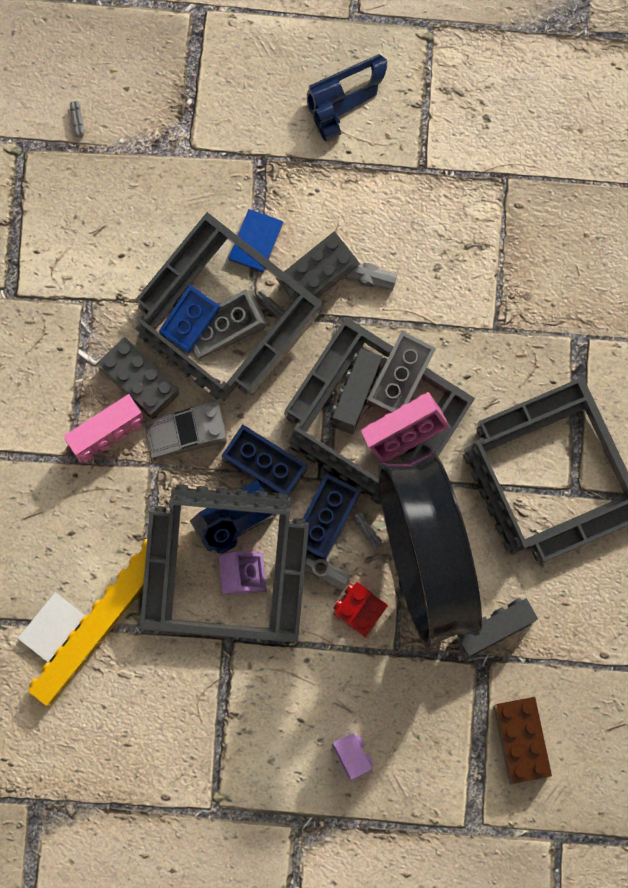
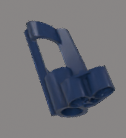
(328, 101)

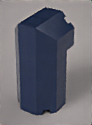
(221, 527)

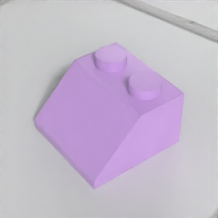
(242, 573)
(352, 756)

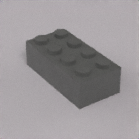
(322, 266)
(138, 378)
(356, 391)
(497, 627)

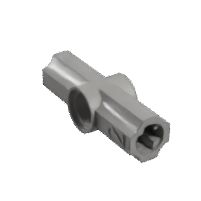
(371, 275)
(332, 574)

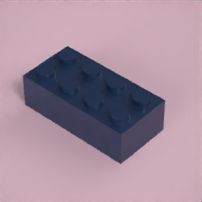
(264, 461)
(328, 515)

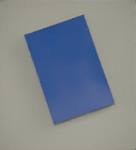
(260, 233)
(189, 318)

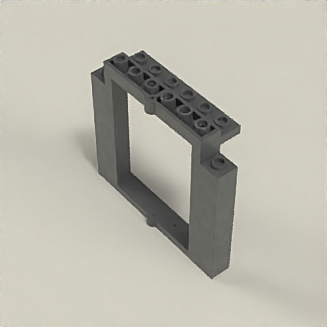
(181, 271)
(322, 382)
(523, 420)
(162, 559)

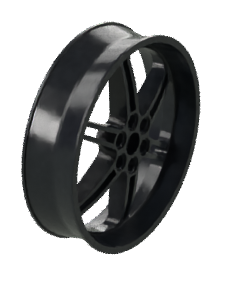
(430, 548)

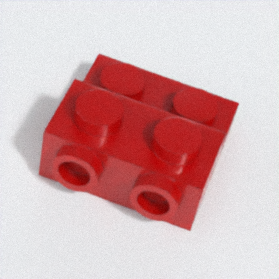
(359, 608)

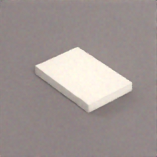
(51, 627)

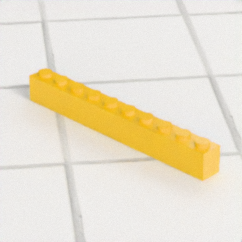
(91, 632)

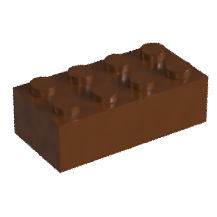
(522, 740)

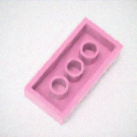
(405, 428)
(104, 429)

